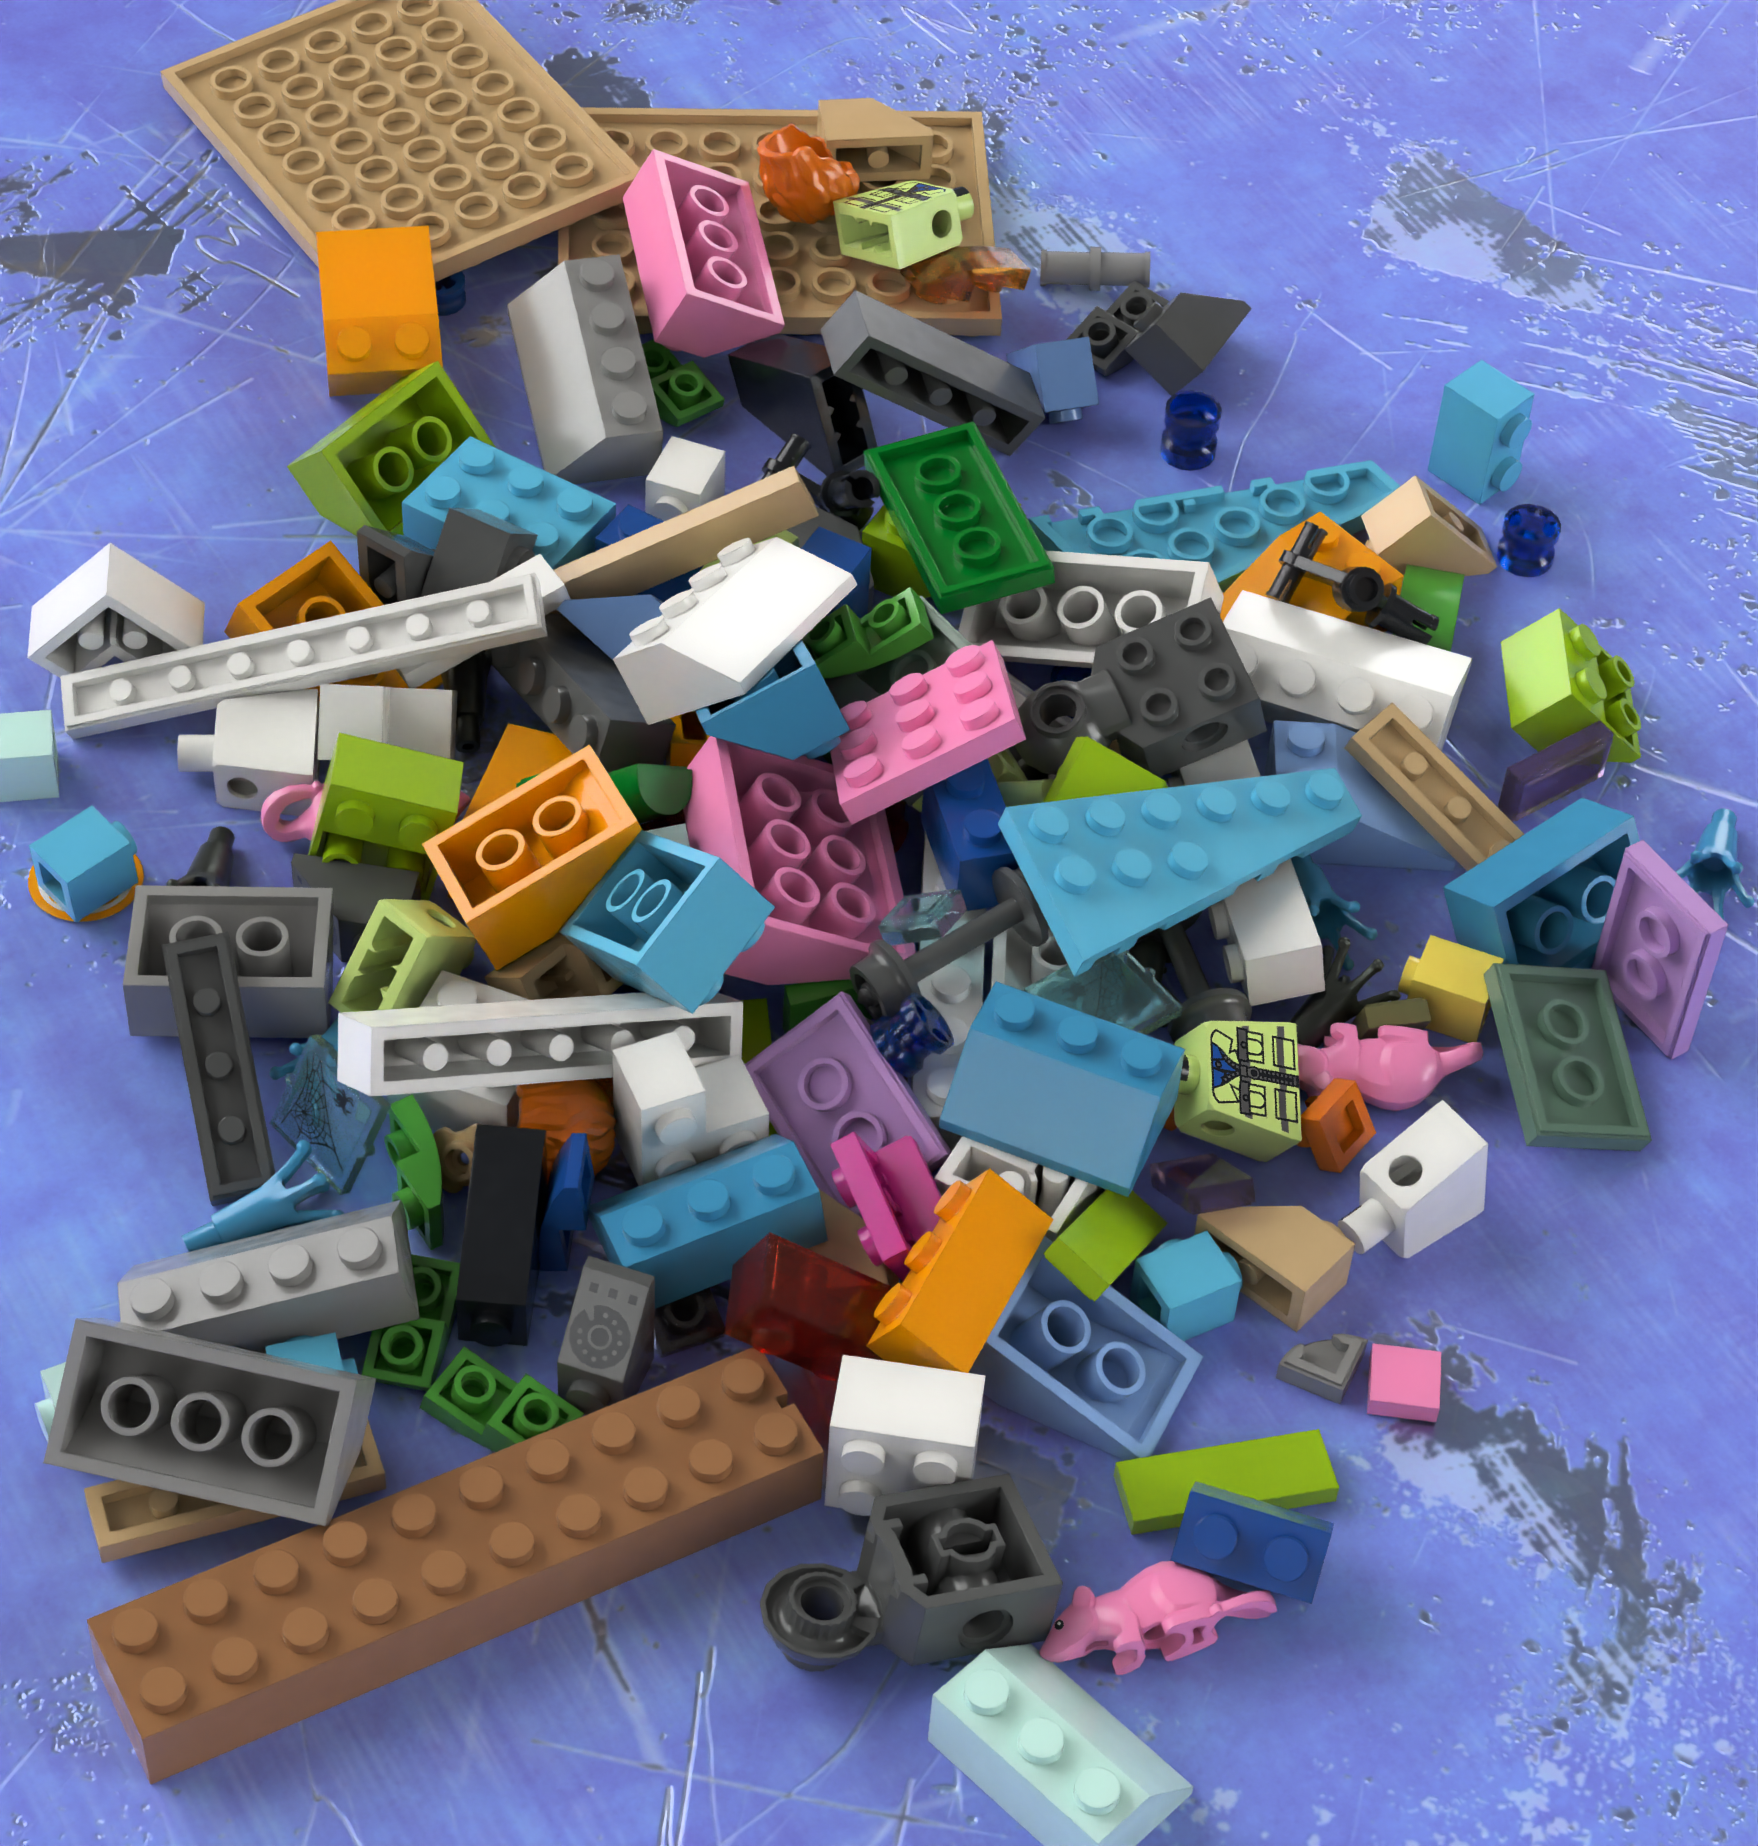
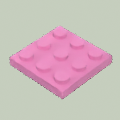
(925, 731)

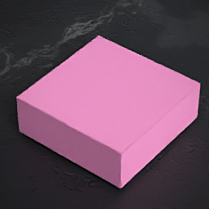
(1404, 1382)

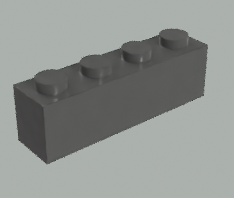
(931, 372)
(582, 696)

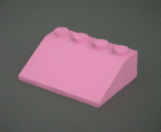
(794, 844)

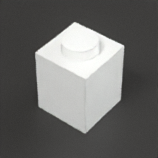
(684, 478)

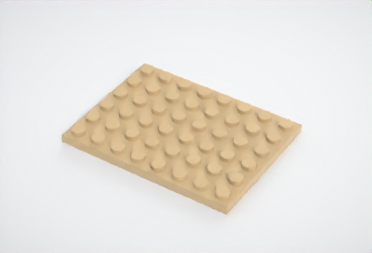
(403, 123)
(803, 257)

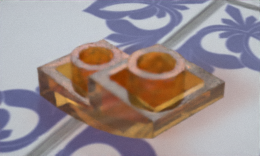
(959, 269)

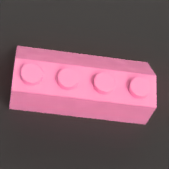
(700, 257)

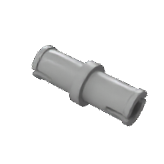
(1094, 268)

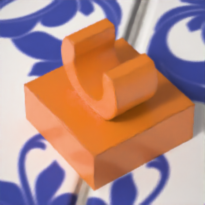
(1336, 1125)

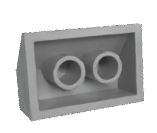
(278, 948)

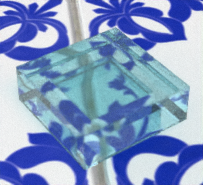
(923, 917)

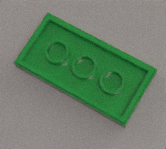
(959, 518)

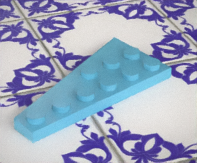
(1221, 526)
(1158, 856)

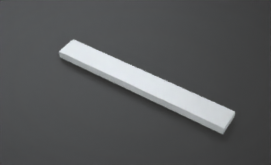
(304, 655)

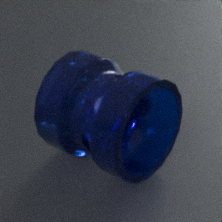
(1191, 439)

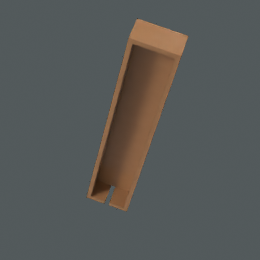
(453, 1562)

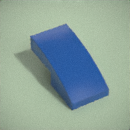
(566, 1202)

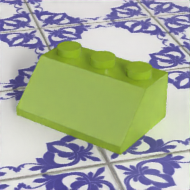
(386, 451)

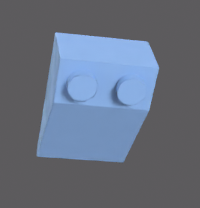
(1386, 831)
(1085, 1364)

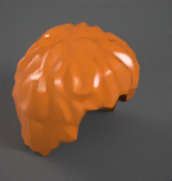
(803, 175)
(569, 1109)

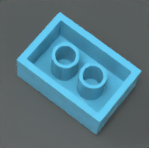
(514, 491)
(669, 921)

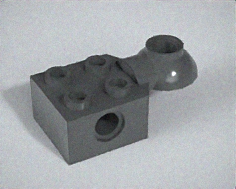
(1159, 690)
(933, 1582)

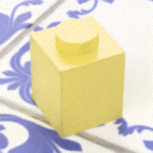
(1452, 984)

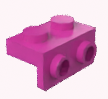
(891, 1193)

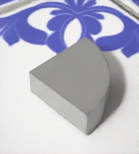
(1324, 1365)

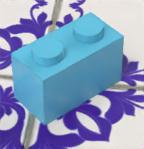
(1481, 432)

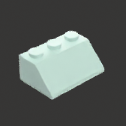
(1051, 1752)

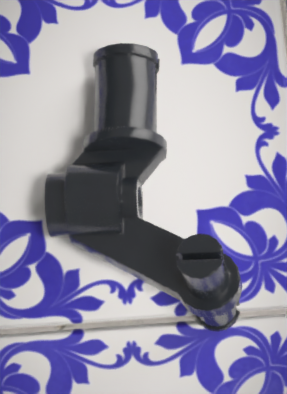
(841, 493)
(1352, 588)

